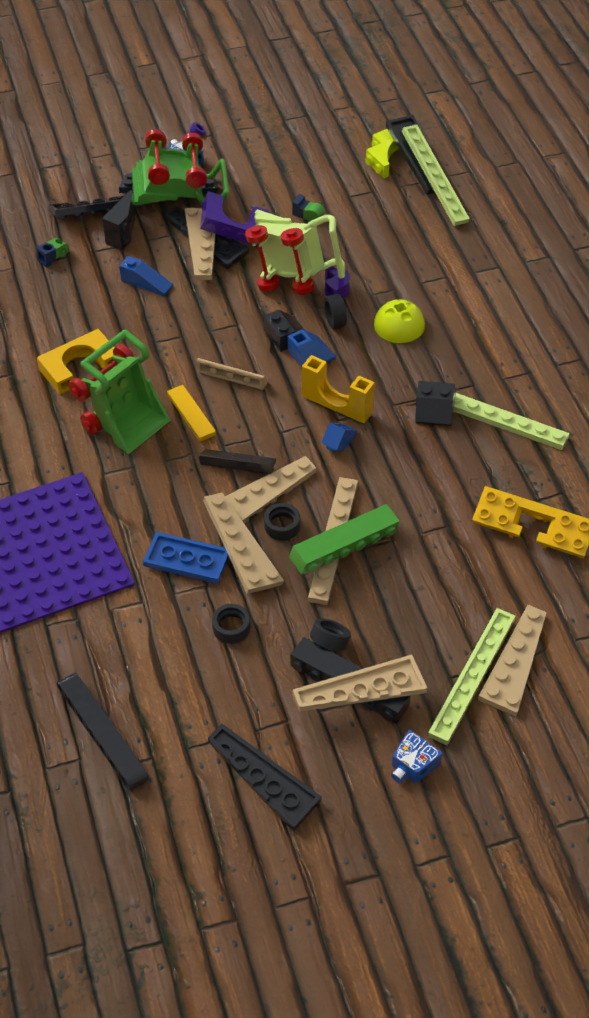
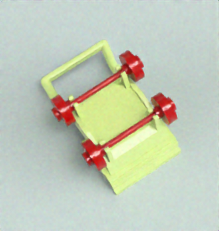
(292, 251)

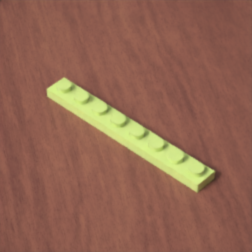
(435, 175)
(510, 422)
(471, 677)

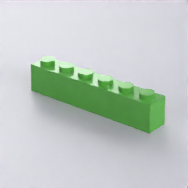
(344, 539)

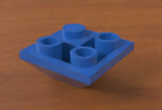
(304, 344)

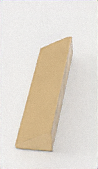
(231, 374)

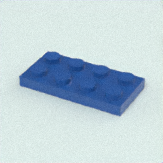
(186, 557)

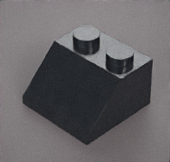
(279, 326)
(435, 403)

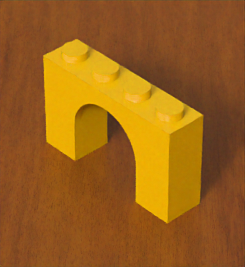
(54, 362)
(316, 388)

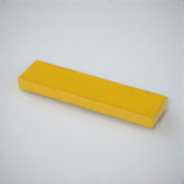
(191, 413)

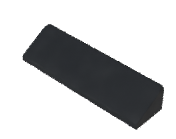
(237, 461)

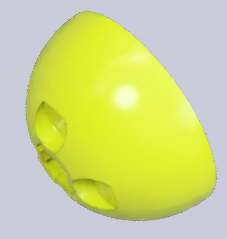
(399, 321)

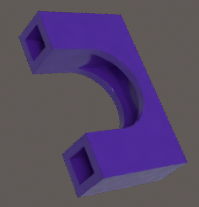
(217, 222)

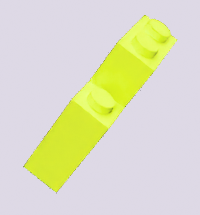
(378, 155)

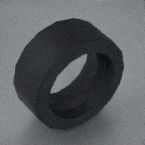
(335, 311)
(282, 533)
(231, 610)
(330, 634)

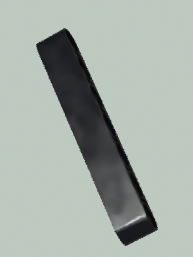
(102, 731)

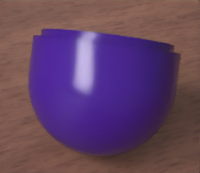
(197, 128)

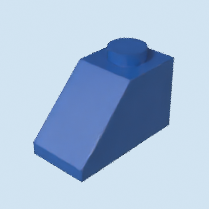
(338, 436)

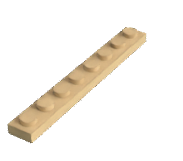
(339, 514)

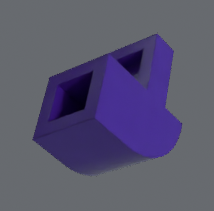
(334, 284)

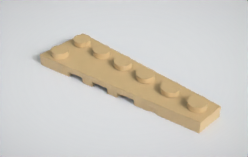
(201, 244)
(266, 490)
(246, 555)
(510, 674)
(377, 682)

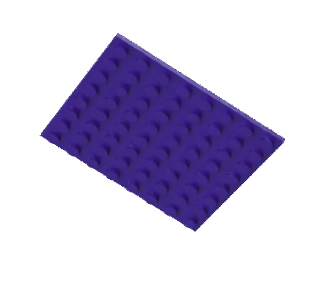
(55, 552)

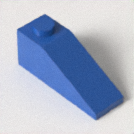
(142, 275)

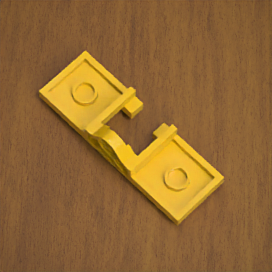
(503, 512)

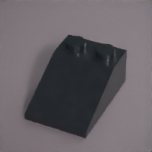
(119, 222)

